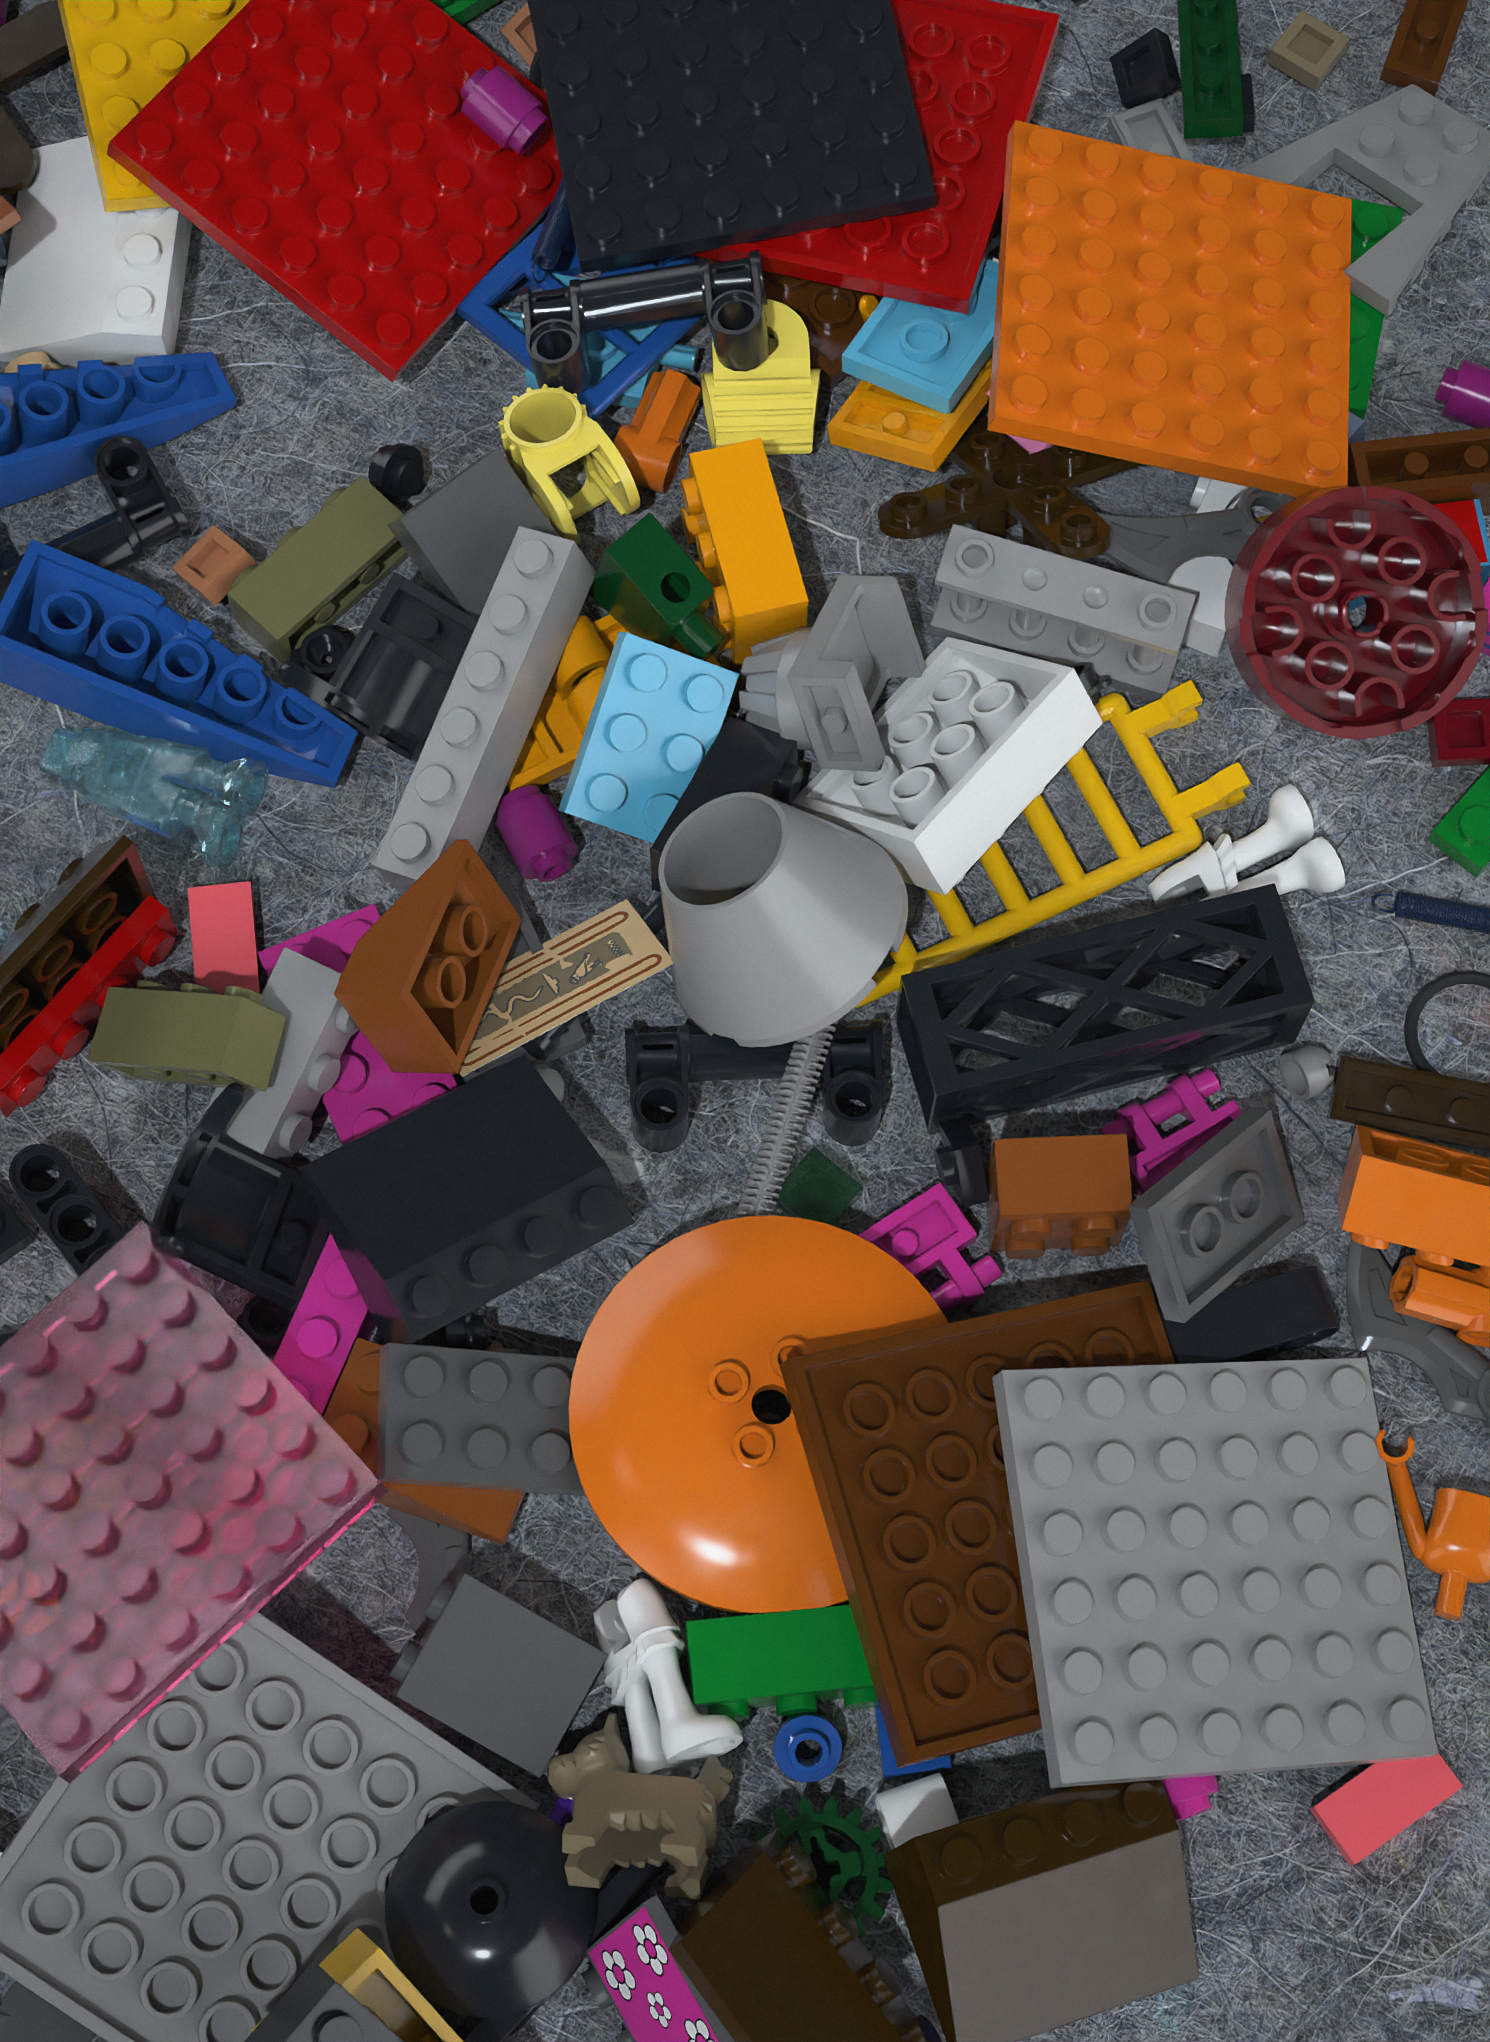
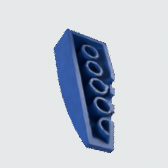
(62, 416)
(144, 669)

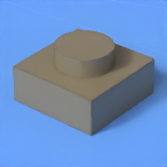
(1308, 50)

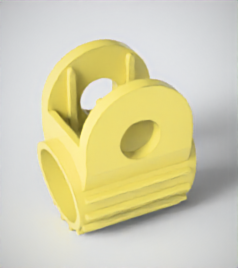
(771, 400)
(549, 432)

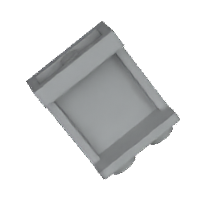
(845, 664)

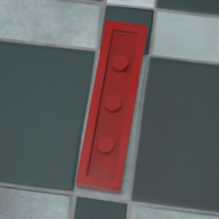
(65, 1021)

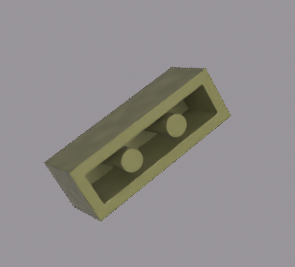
(318, 569)
(188, 1035)

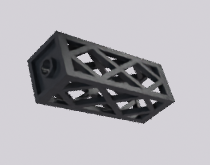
(1252, 1010)

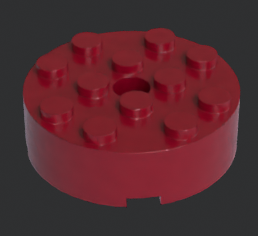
(1293, 625)

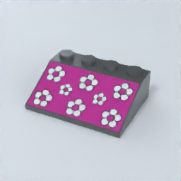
(647, 1983)

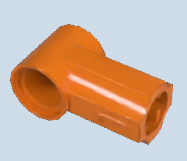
(654, 437)
(1444, 1297)

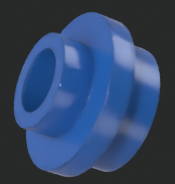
(804, 1727)

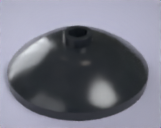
(498, 1959)

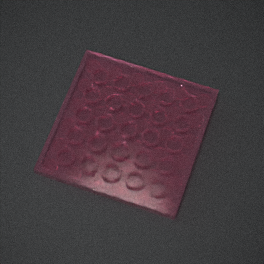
(146, 1496)

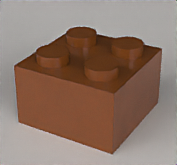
(1058, 1194)

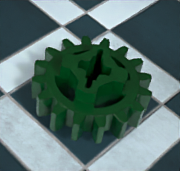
(850, 1865)

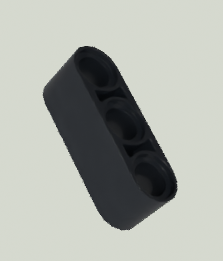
(62, 1206)
(1256, 1321)

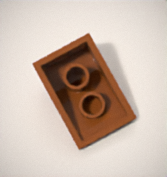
(431, 965)
(355, 1419)

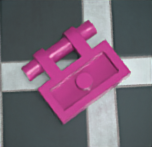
(1161, 1155)
(930, 1235)

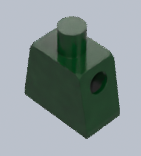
(656, 590)

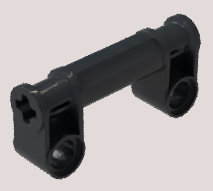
(727, 291)
(140, 518)
(666, 1062)

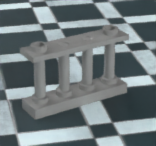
(1060, 610)

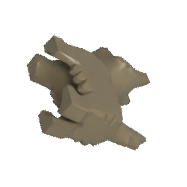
(635, 1816)

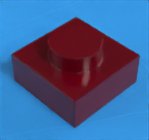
(1460, 733)

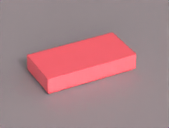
(224, 936)
(1383, 1803)

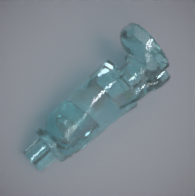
(160, 785)

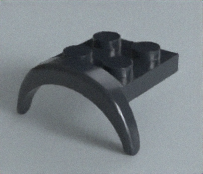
(394, 668)
(239, 1212)

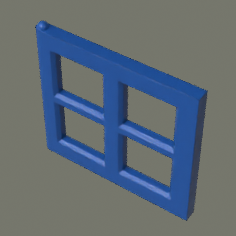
(639, 357)

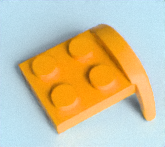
(902, 429)

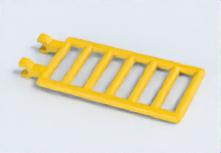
(1179, 809)

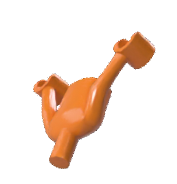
(1456, 1536)

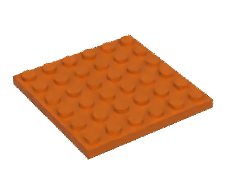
(1172, 314)

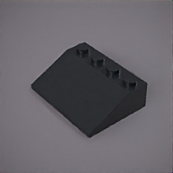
(464, 1200)

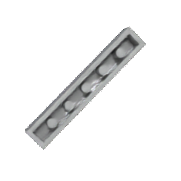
(488, 705)

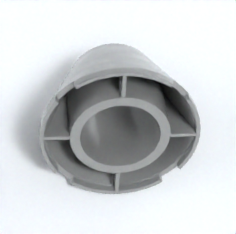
(775, 918)

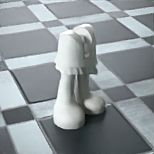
(1287, 828)
(644, 1664)

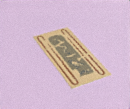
(565, 980)

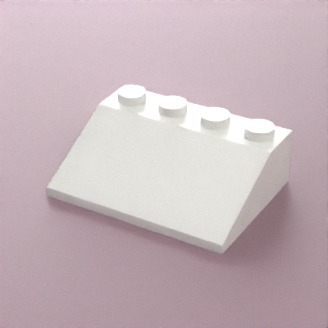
(89, 277)
(960, 758)

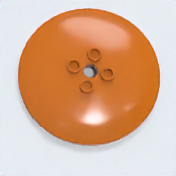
(667, 1396)

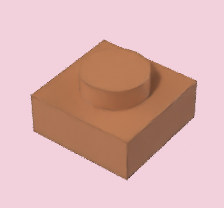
(213, 565)

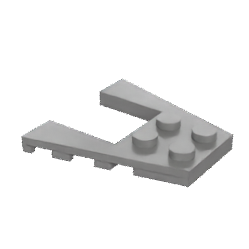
(1411, 154)

